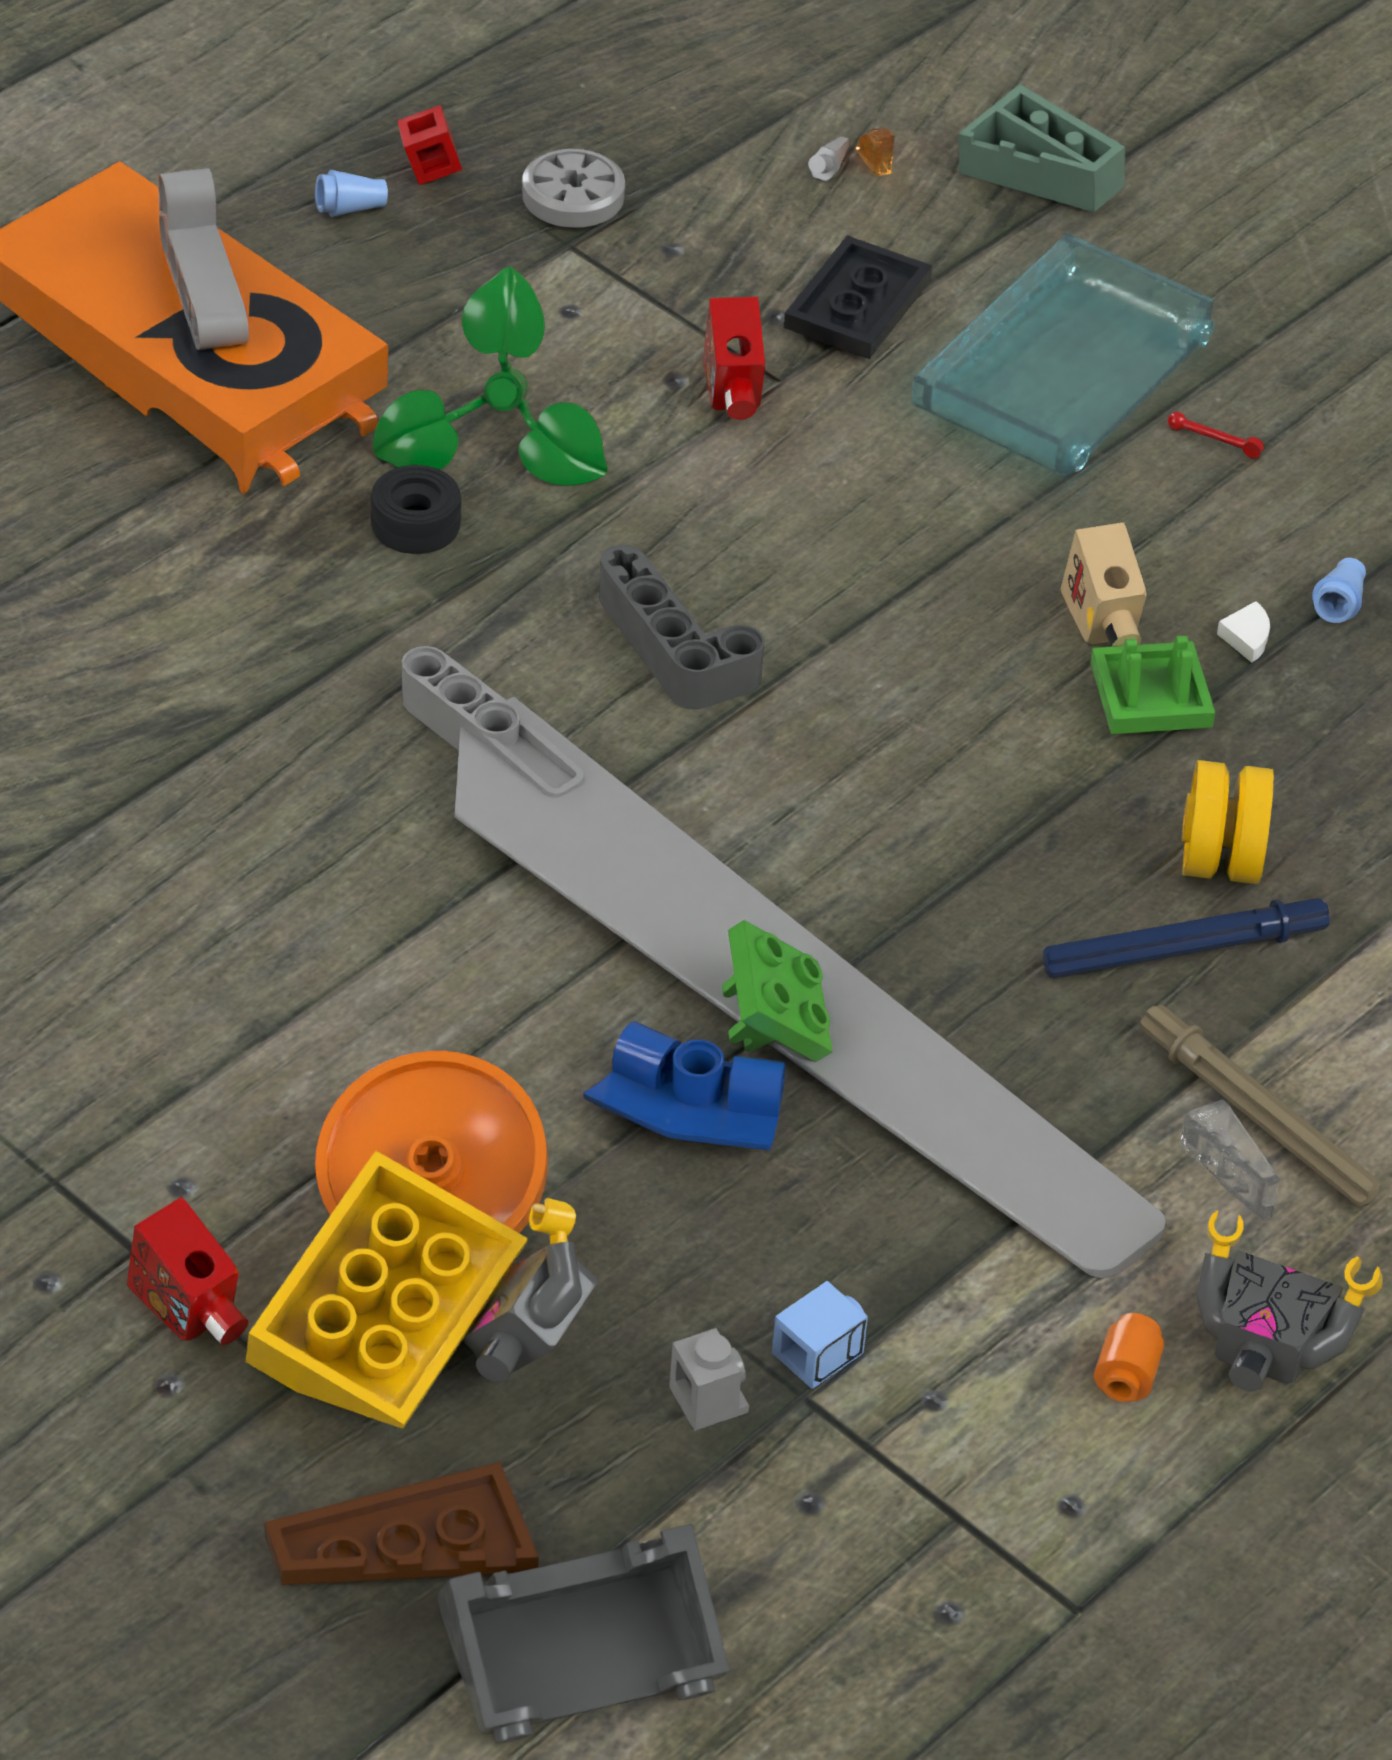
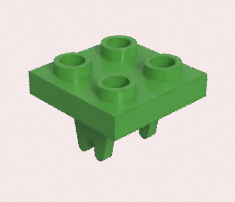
(1152, 687)
(776, 994)

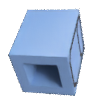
(819, 1334)

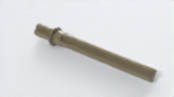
(1190, 1048)

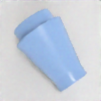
(348, 193)
(1340, 592)

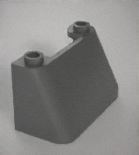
(584, 1634)

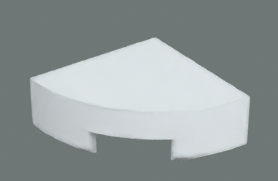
(1246, 630)

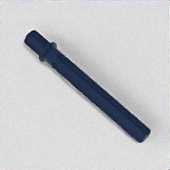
(1187, 937)

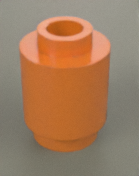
(1129, 1358)

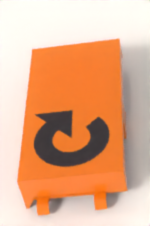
(102, 291)

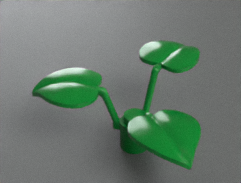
(506, 320)

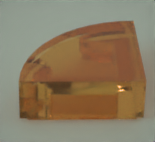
(877, 150)

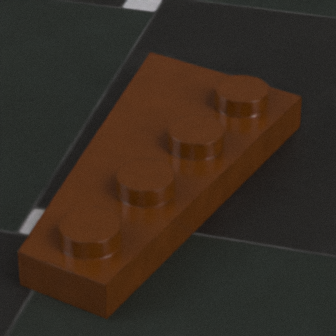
(413, 1531)

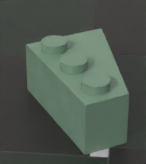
(1042, 152)

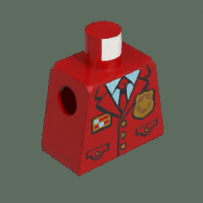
(734, 378)
(185, 1275)

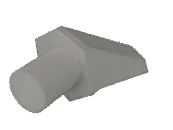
(828, 158)

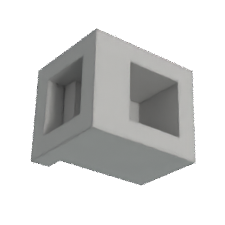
(707, 1379)

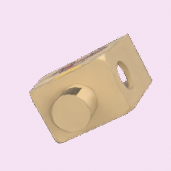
(1104, 585)

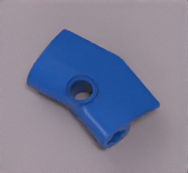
(691, 1090)

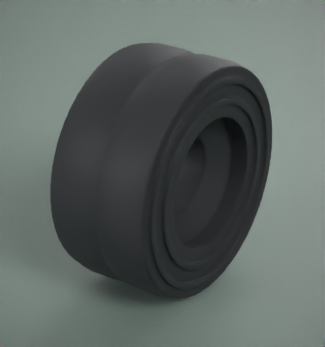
(416, 488)

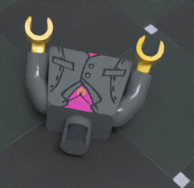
(533, 1299)
(1272, 1316)

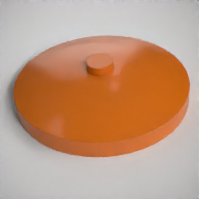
(447, 1122)

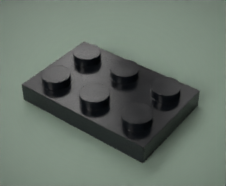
(858, 297)

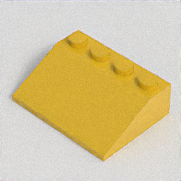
(383, 1294)

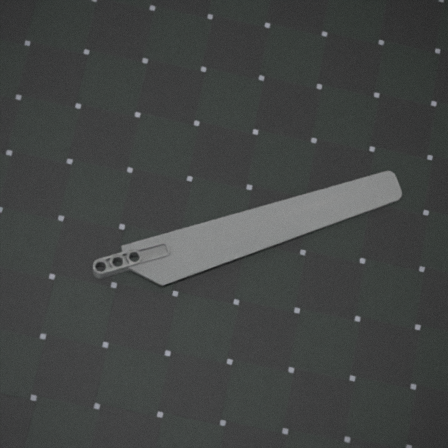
(676, 902)

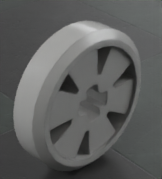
(573, 188)

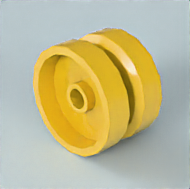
(1222, 821)

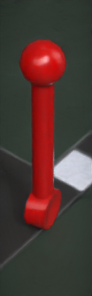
(1251, 447)

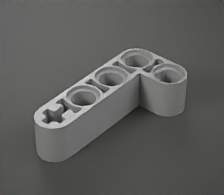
(200, 260)

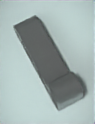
(687, 663)

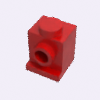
(429, 145)

